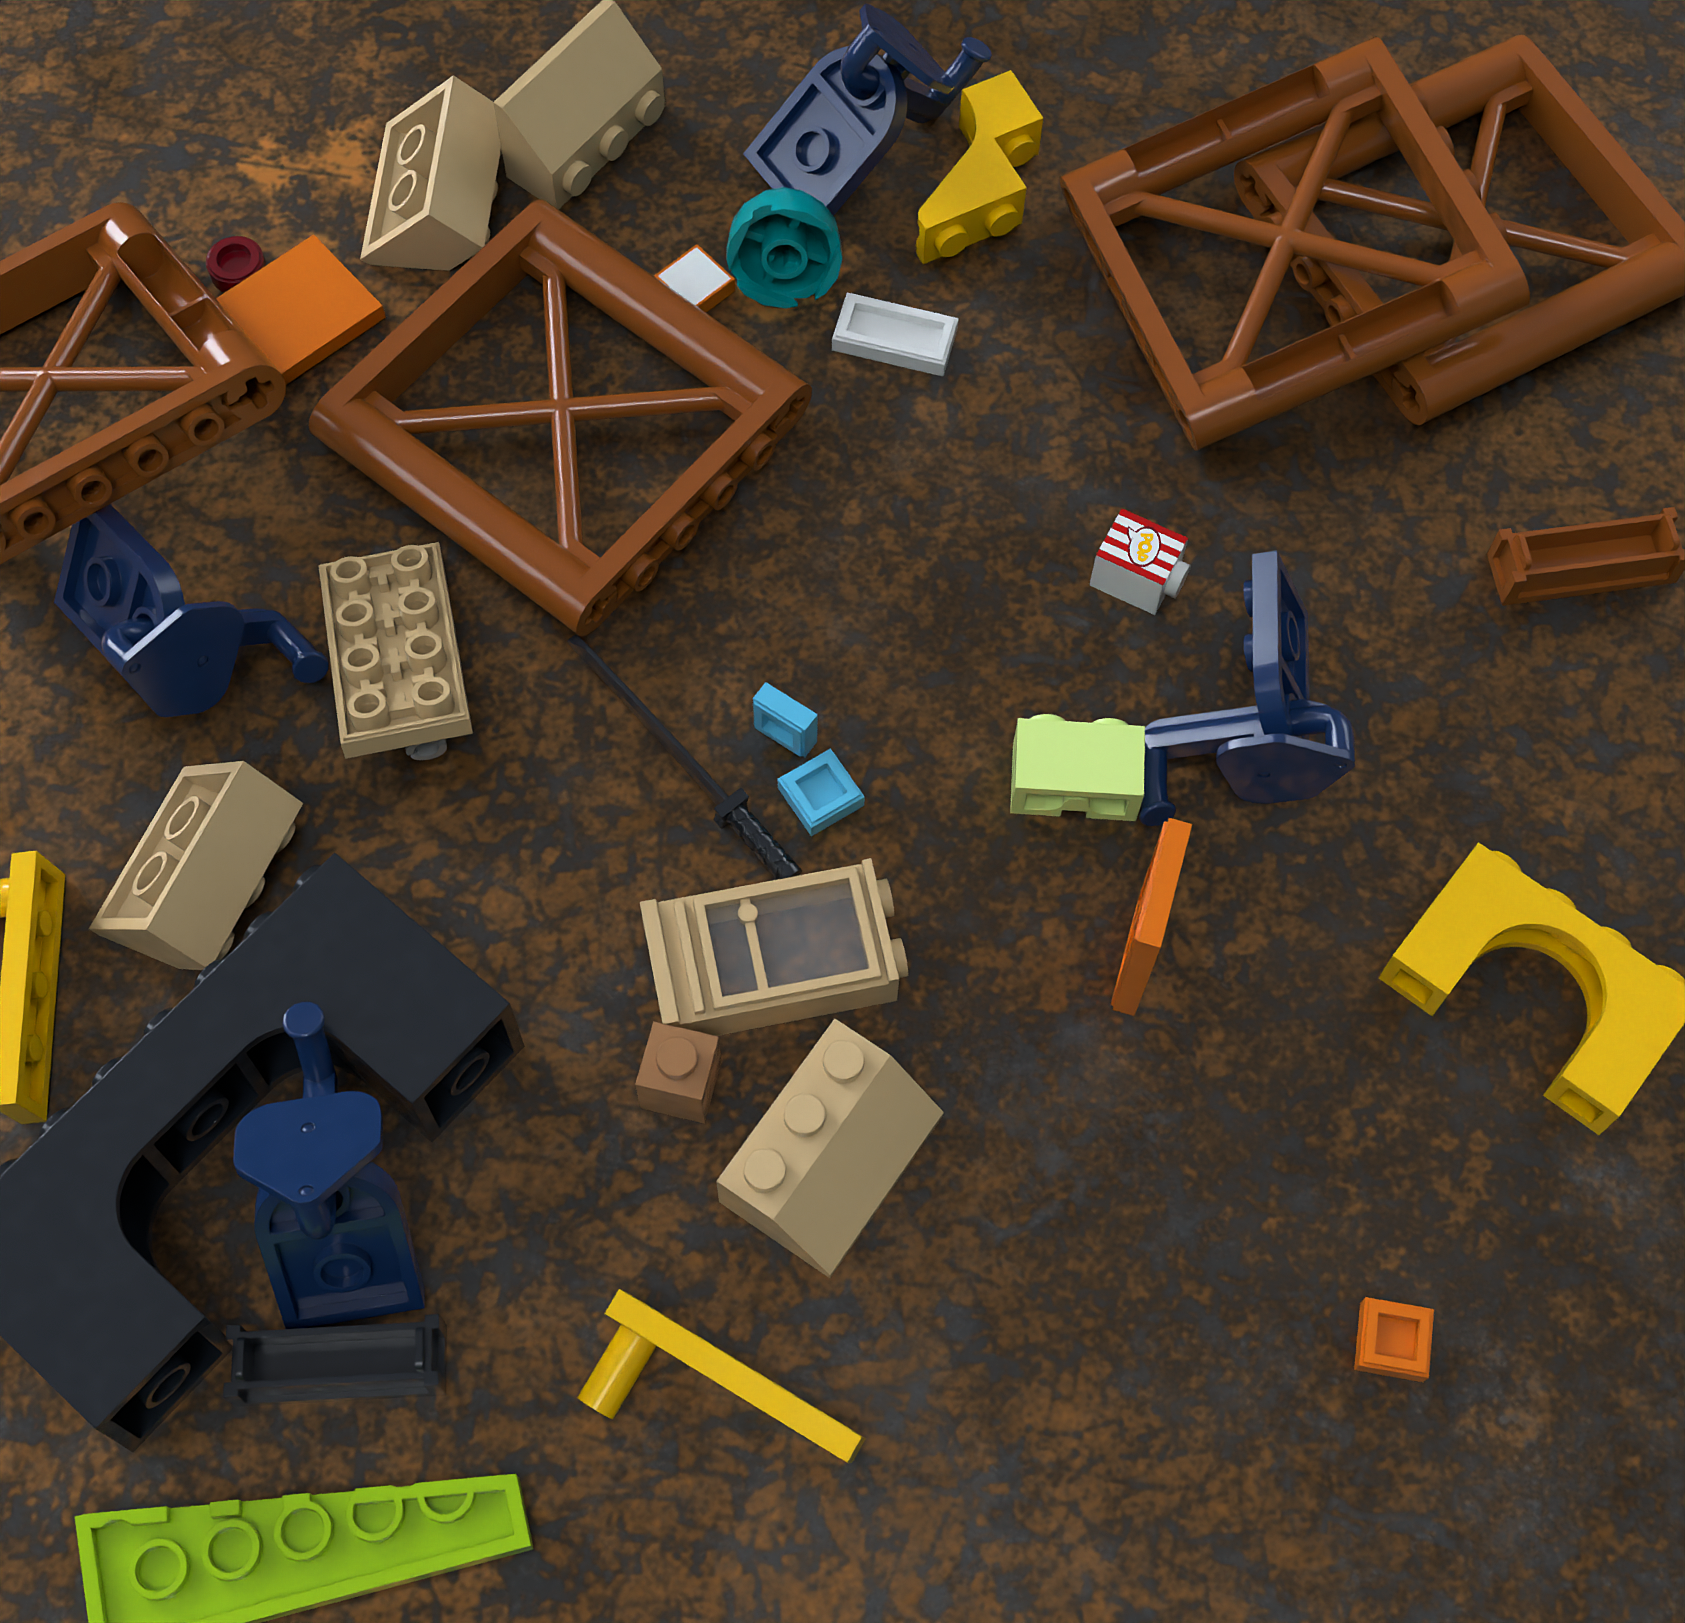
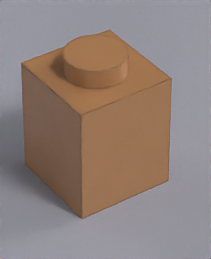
(678, 1072)

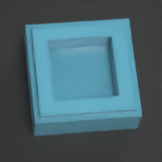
(785, 720)
(821, 792)

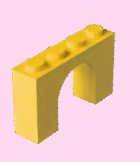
(1628, 998)

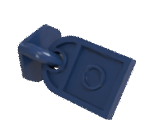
(855, 109)
(138, 620)
(1267, 745)
(323, 1210)

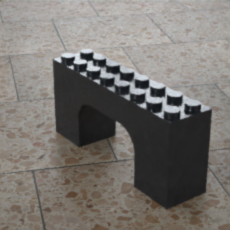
(84, 1197)

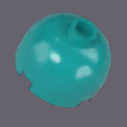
(784, 247)

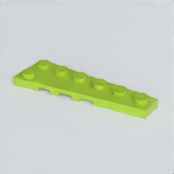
(291, 1551)

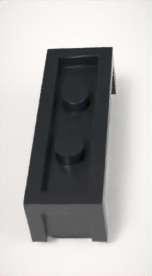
(337, 1363)

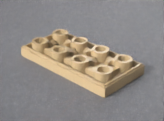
(393, 650)

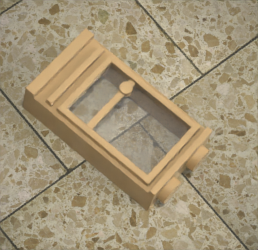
(774, 951)

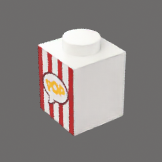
(1140, 562)

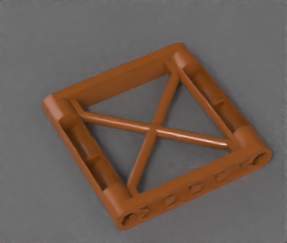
(1495, 83)
(1336, 91)
(210, 401)
(564, 577)

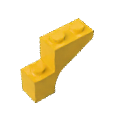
(983, 189)

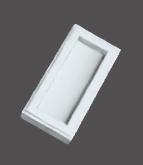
(895, 334)

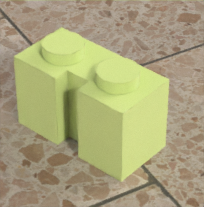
(1078, 767)

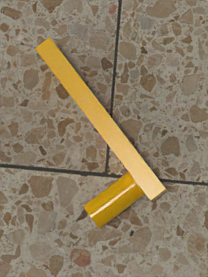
(28, 983)
(645, 1328)

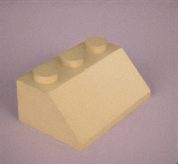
(578, 106)
(435, 181)
(199, 865)
(829, 1148)

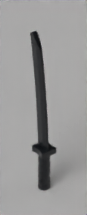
(729, 809)

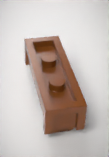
(1586, 558)

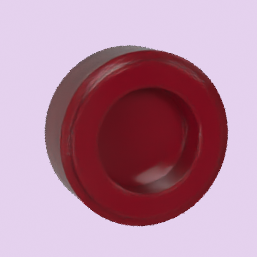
(233, 261)

